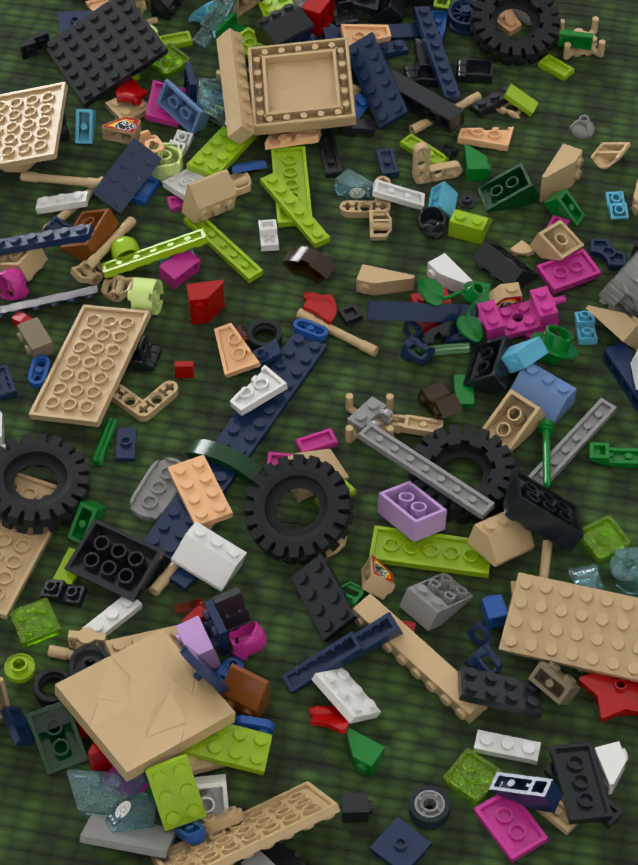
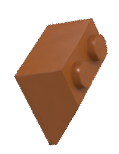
(247, 692)

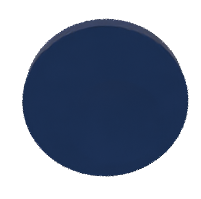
(203, 669)

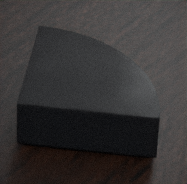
(449, 150)

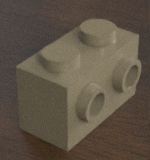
(34, 338)
(554, 683)

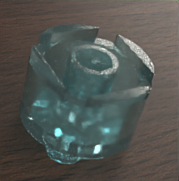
(625, 569)
(587, 576)

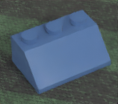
(182, 108)
(545, 391)

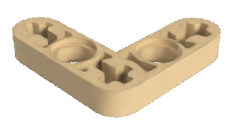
(452, 168)
(378, 204)
(142, 405)

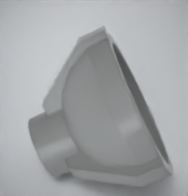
(582, 128)

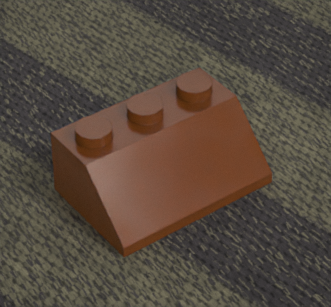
(104, 227)

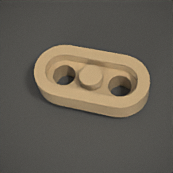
(228, 818)

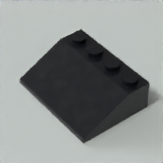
(542, 511)
(116, 560)

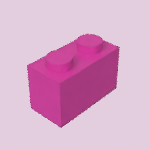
(179, 268)

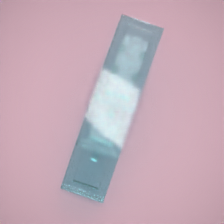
(218, 14)

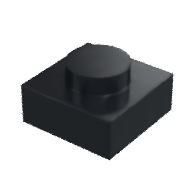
(350, 314)

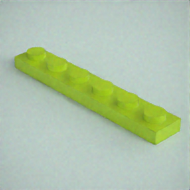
(295, 210)
(227, 250)
(154, 253)

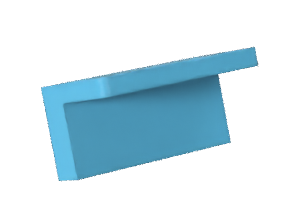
(443, 198)

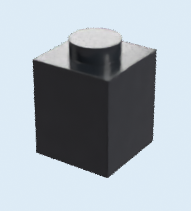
(355, 807)

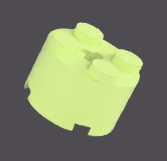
(170, 164)
(146, 295)

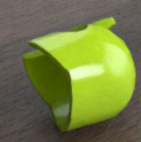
(123, 246)

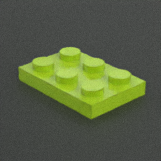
(175, 792)

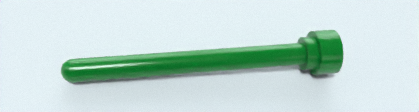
(546, 428)

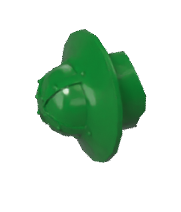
(558, 346)

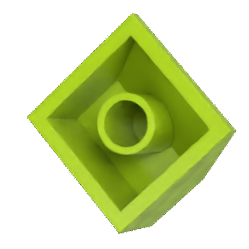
(469, 226)

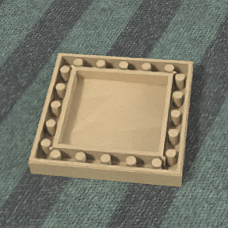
(301, 86)
(144, 704)

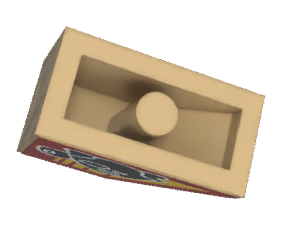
(122, 130)
(506, 294)
(377, 578)

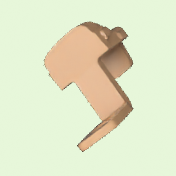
(151, 140)

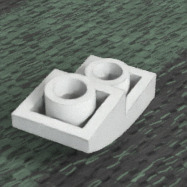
(182, 140)

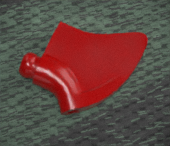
(130, 92)
(320, 305)
(328, 717)

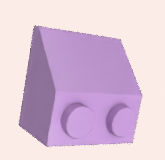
(195, 636)

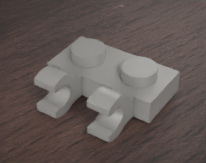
(370, 412)

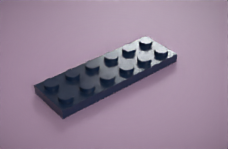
(377, 81)

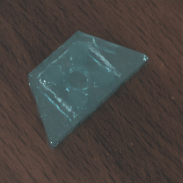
(211, 98)
(101, 791)

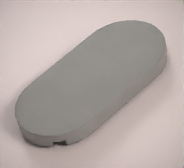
(154, 491)

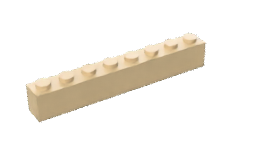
(235, 86)
(420, 659)

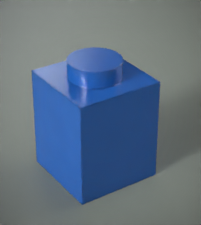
(494, 611)

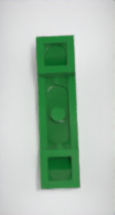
(611, 456)

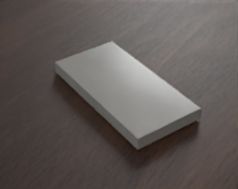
(145, 841)

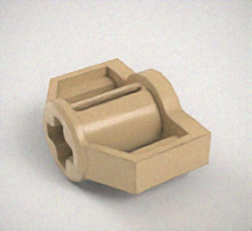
(241, 182)
(379, 225)
(92, 278)
(118, 285)
(86, 636)

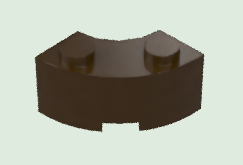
(309, 263)
(439, 401)

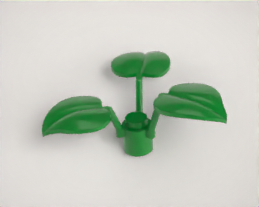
(474, 293)

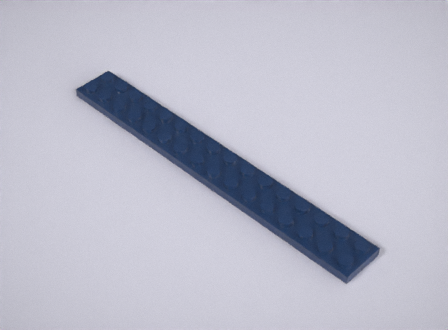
(244, 435)

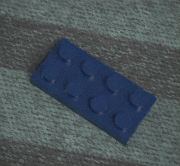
(126, 176)

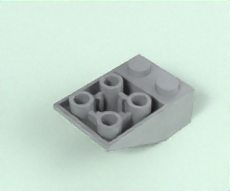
(434, 600)

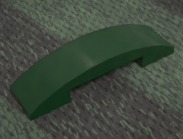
(226, 457)

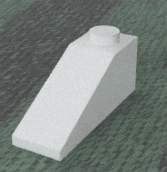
(447, 273)

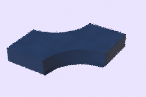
(602, 249)

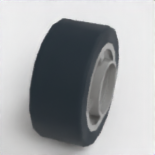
(426, 818)

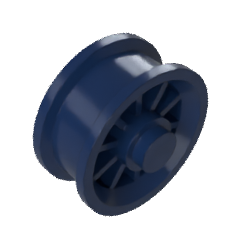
(460, 15)

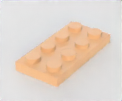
(200, 491)

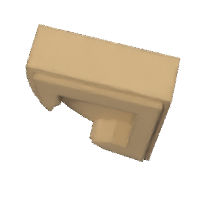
(522, 249)

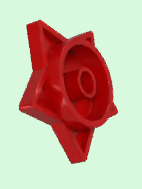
(612, 695)

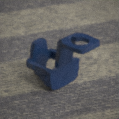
(411, 342)
(475, 659)

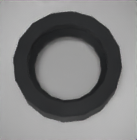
(260, 327)
(44, 677)

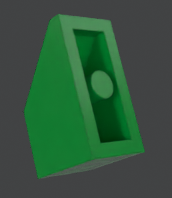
(475, 165)
(563, 205)
(86, 513)
(364, 752)

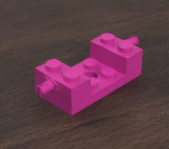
(535, 315)

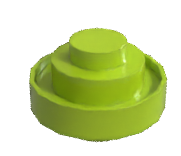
(19, 668)

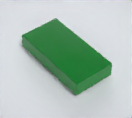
(464, 394)

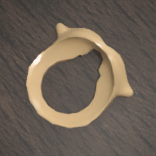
(502, 110)

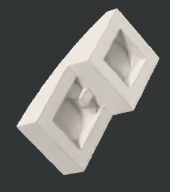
(268, 235)

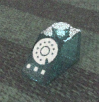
(353, 185)
(132, 814)

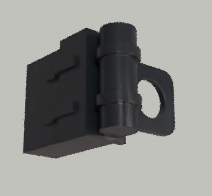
(344, 15)
(474, 70)
(421, 73)
(145, 356)
(231, 609)

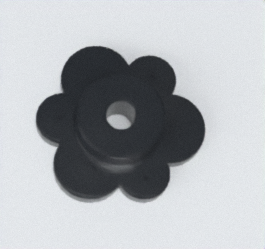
(467, 201)

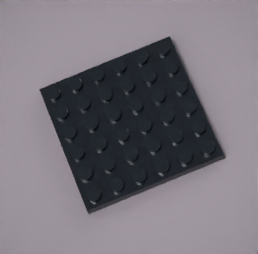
(105, 49)

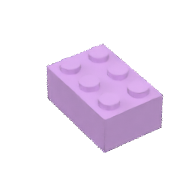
(411, 511)

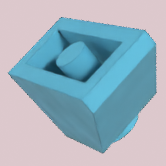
(85, 126)
(524, 354)

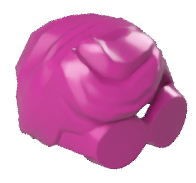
(13, 281)
(250, 640)

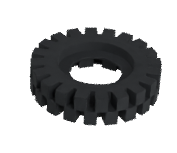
(531, 47)
(487, 453)
(59, 506)
(304, 543)

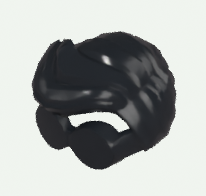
(432, 223)

